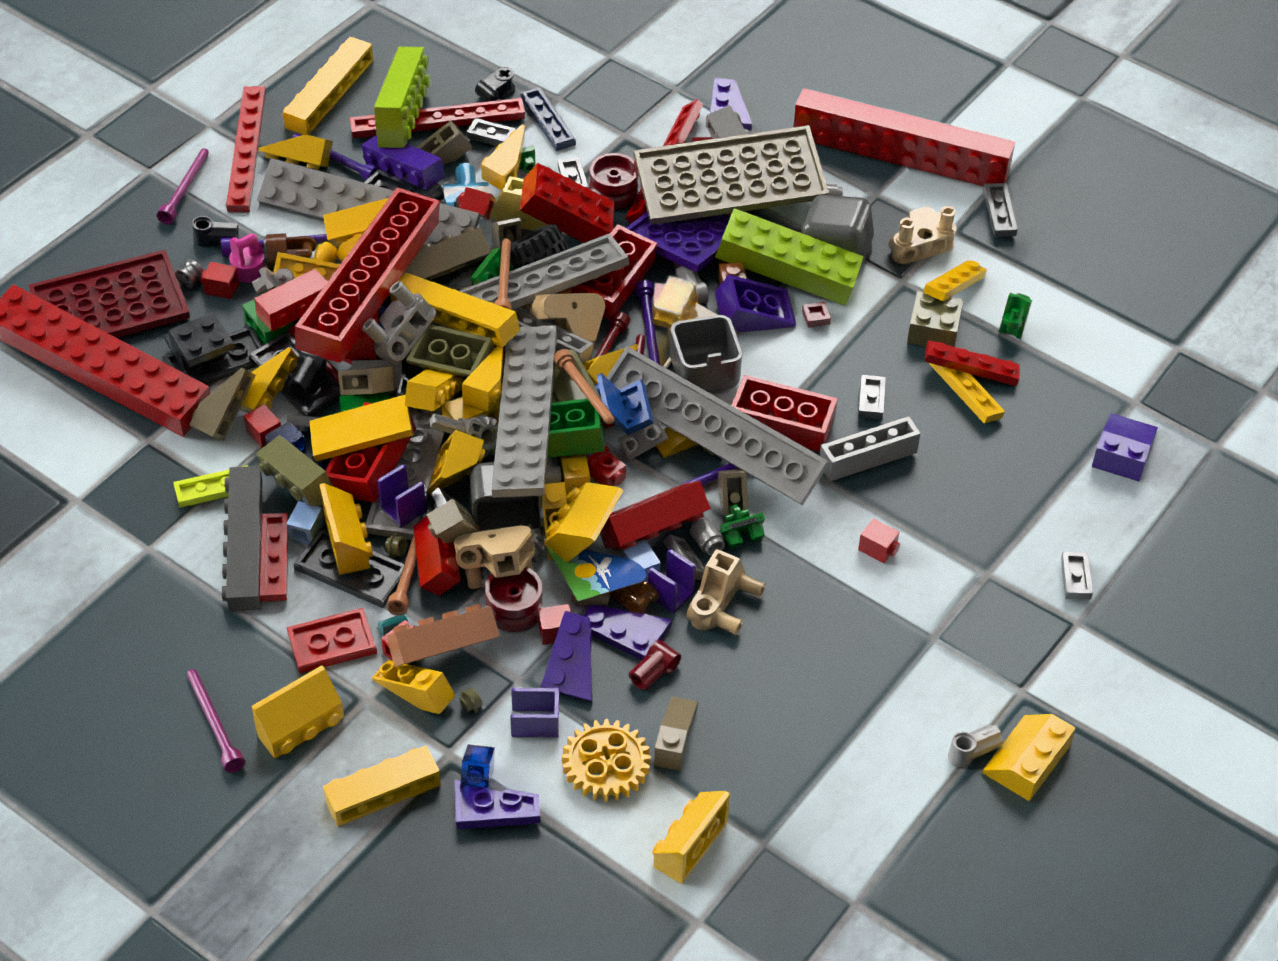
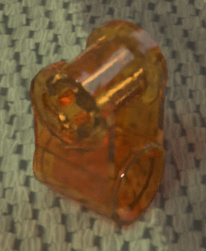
(636, 596)

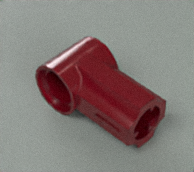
(658, 660)

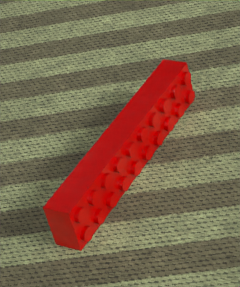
(904, 139)
(367, 275)
(100, 360)

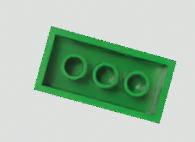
(575, 429)

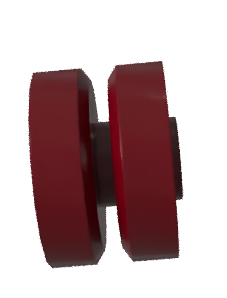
(615, 178)
(515, 600)

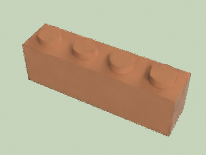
(442, 635)

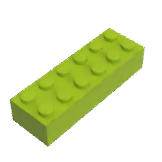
(401, 97)
(789, 256)

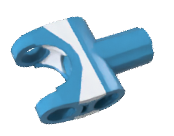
(465, 177)

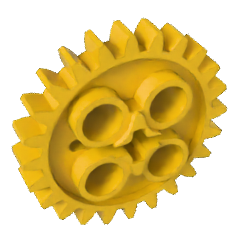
(606, 760)

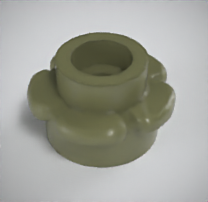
(396, 545)
(470, 700)

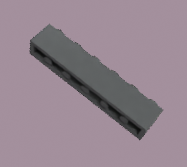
(244, 538)

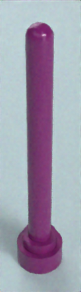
(168, 212)
(231, 757)

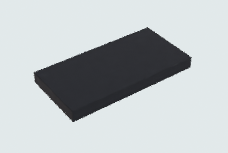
(244, 343)
(322, 393)
(369, 584)

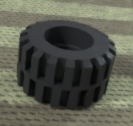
(537, 246)

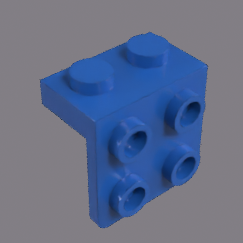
(627, 405)

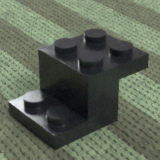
(199, 341)

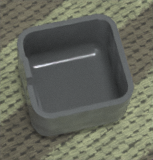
(841, 222)
(706, 352)
(500, 511)

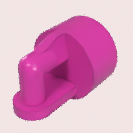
(248, 257)

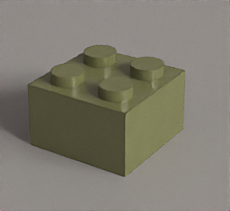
(934, 320)

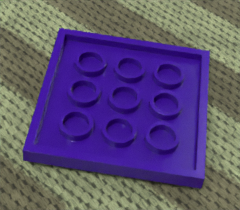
(685, 242)

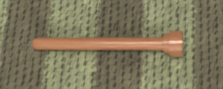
(504, 275)
(565, 362)
(398, 601)

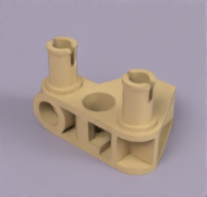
(923, 235)
(572, 312)
(499, 550)
(721, 578)

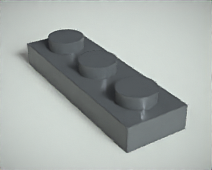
(1000, 210)

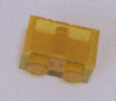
(675, 302)

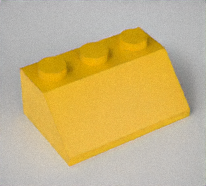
(456, 460)
(581, 519)
(345, 530)
(297, 712)
(1030, 753)
(692, 834)

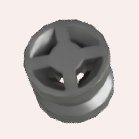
(189, 274)

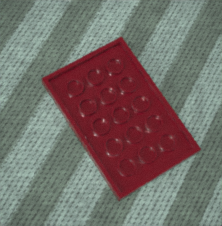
(120, 295)

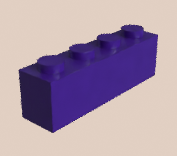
(405, 163)

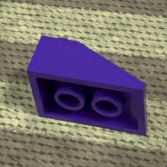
(754, 305)
(1124, 447)

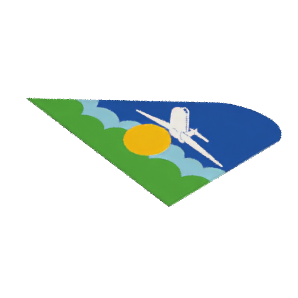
(598, 573)

